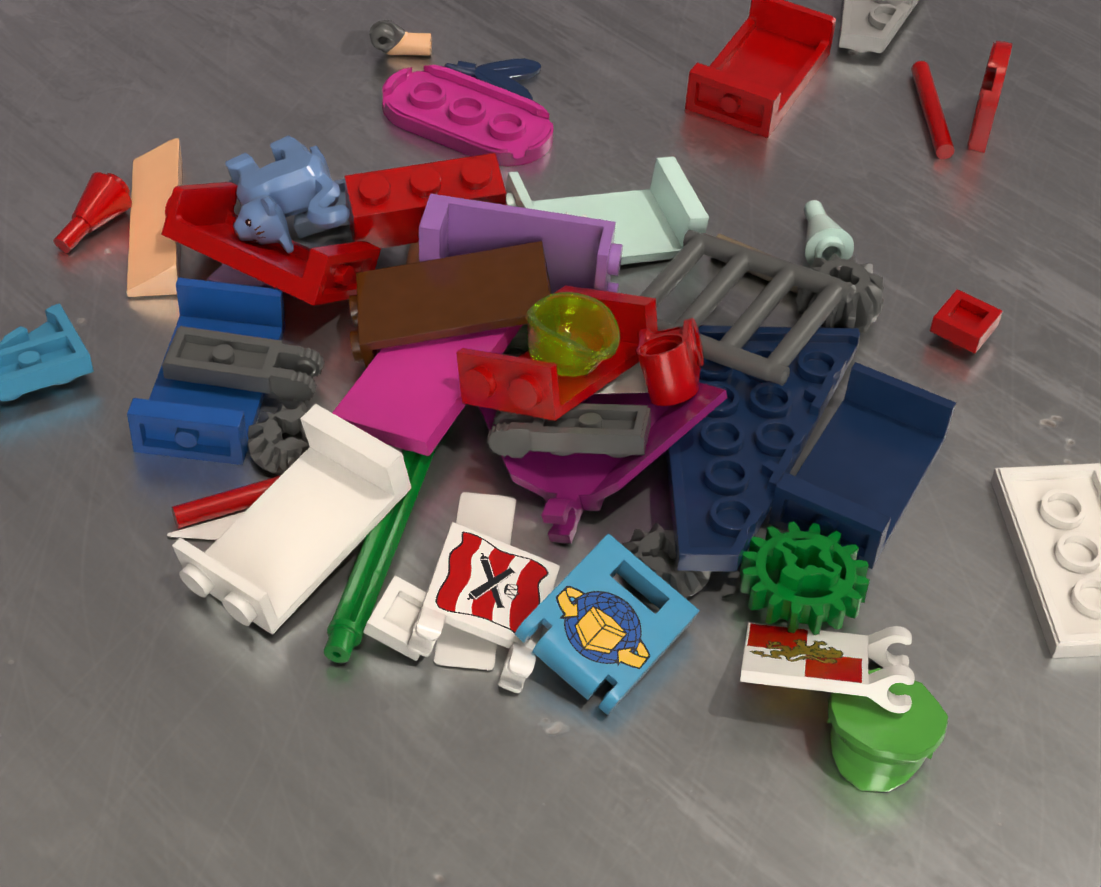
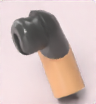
(396, 41)

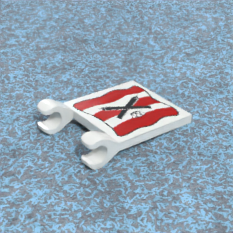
(486, 592)

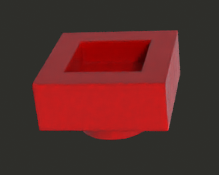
(966, 321)

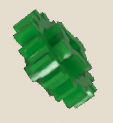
(804, 577)

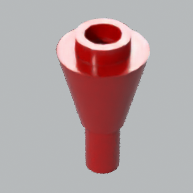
(101, 201)

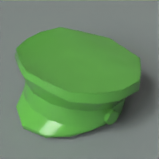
(882, 747)

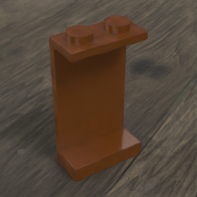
(446, 297)

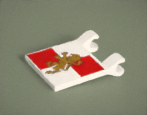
(829, 662)

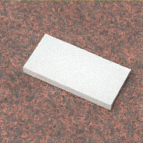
(1057, 540)

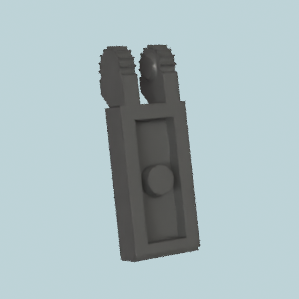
(243, 363)
(584, 429)

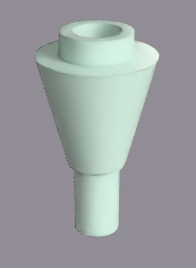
(824, 235)

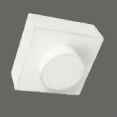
(396, 616)

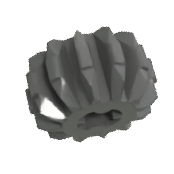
(864, 305)

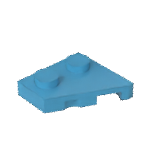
(42, 357)

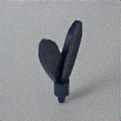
(502, 73)

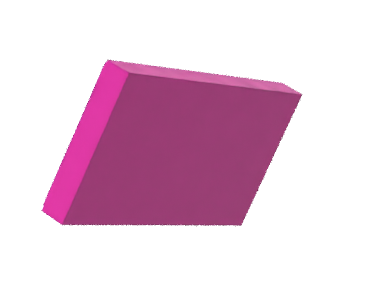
(414, 390)

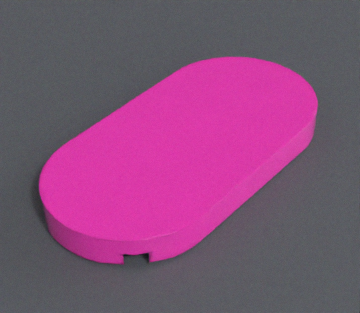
(467, 114)

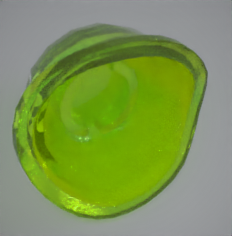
(571, 332)

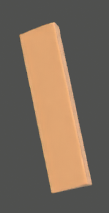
(151, 256)

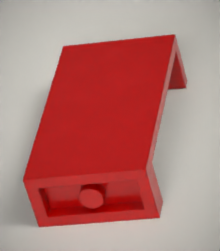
(533, 385)

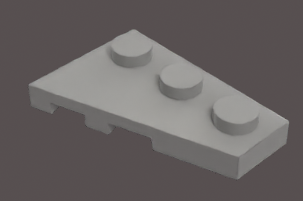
(872, 23)

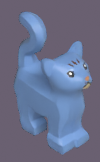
(284, 188)

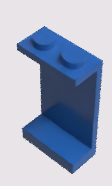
(202, 418)

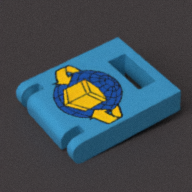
(603, 629)

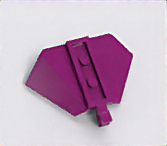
(585, 479)

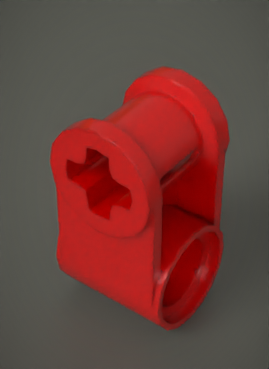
(671, 362)

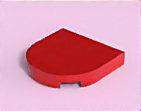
(989, 95)

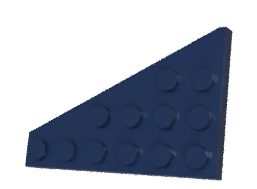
(736, 455)

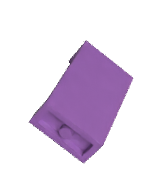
(575, 247)

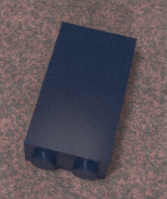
(866, 462)

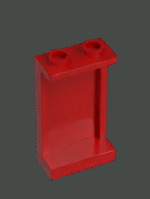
(762, 66)
(204, 221)

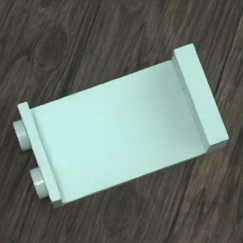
(647, 220)

